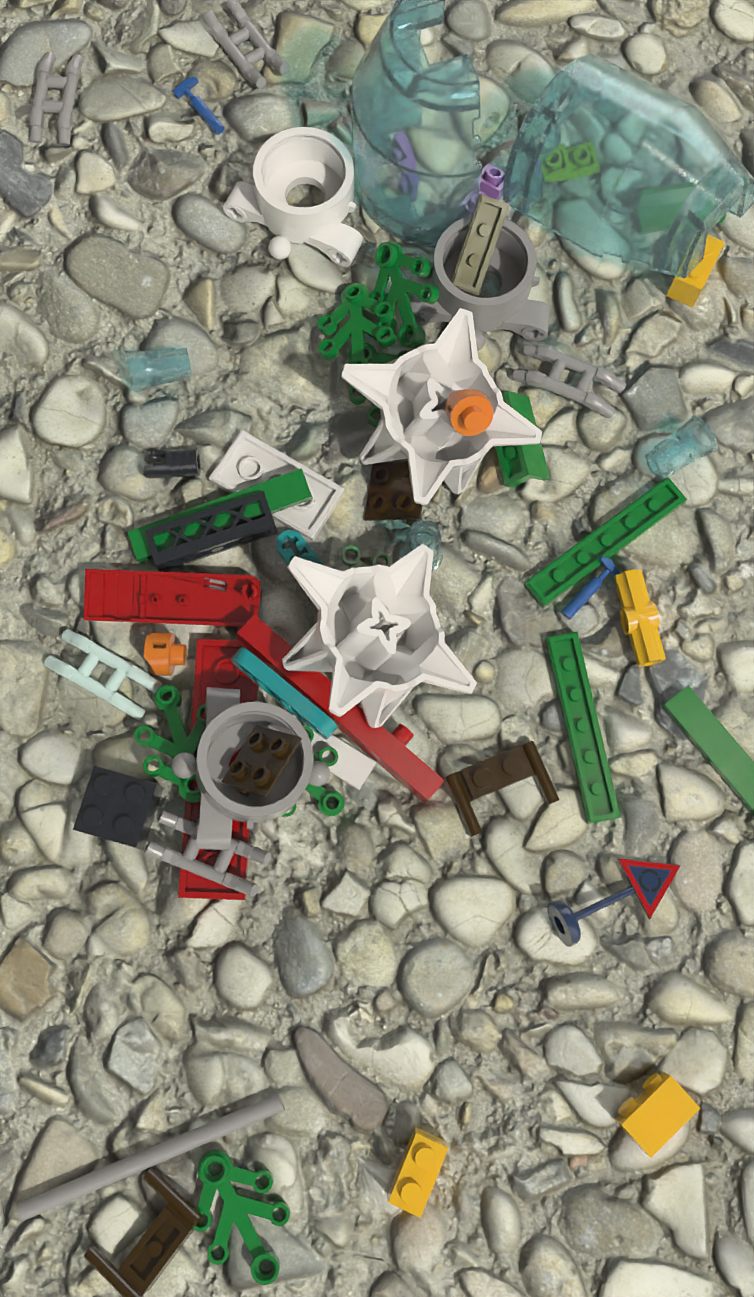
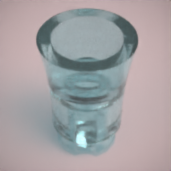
(157, 367)
(682, 448)
(425, 532)

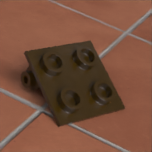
(391, 494)
(261, 761)

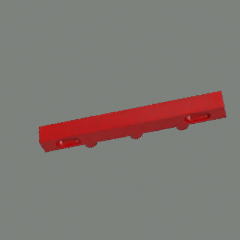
(381, 745)

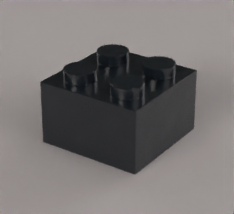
(118, 807)

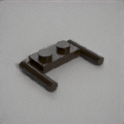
(495, 775)
(156, 1246)

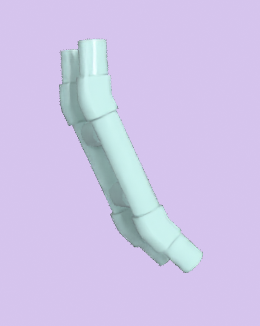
(107, 692)

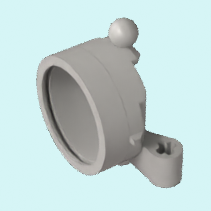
(509, 309)
(225, 734)

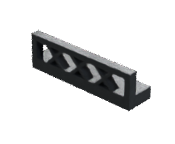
(213, 543)

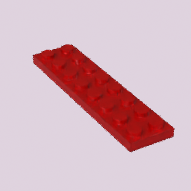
(215, 670)

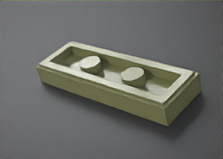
(479, 244)

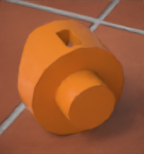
(469, 411)
(165, 654)

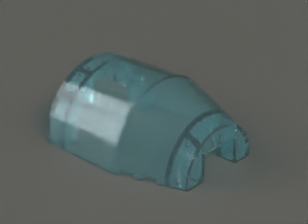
(414, 129)
(624, 168)

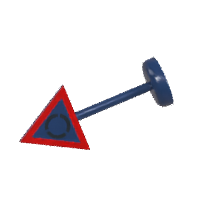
(647, 881)

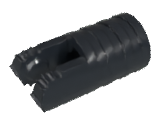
(172, 463)

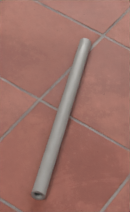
(149, 1157)

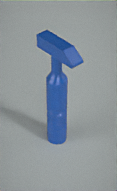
(198, 104)
(590, 588)

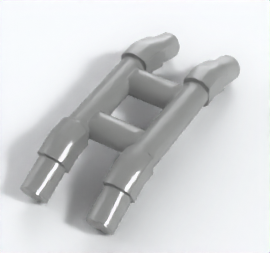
(247, 31)
(62, 107)
(579, 393)
(188, 859)

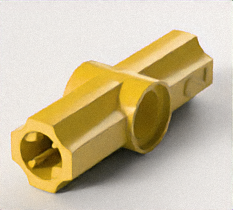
(639, 618)

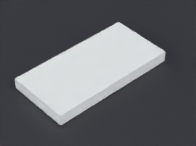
(254, 462)

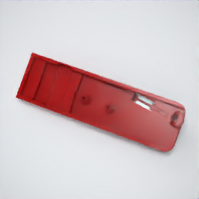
(170, 597)

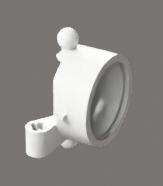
(294, 159)

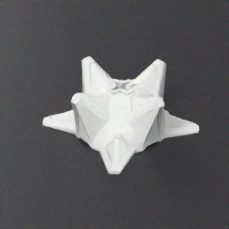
(414, 417)
(375, 634)

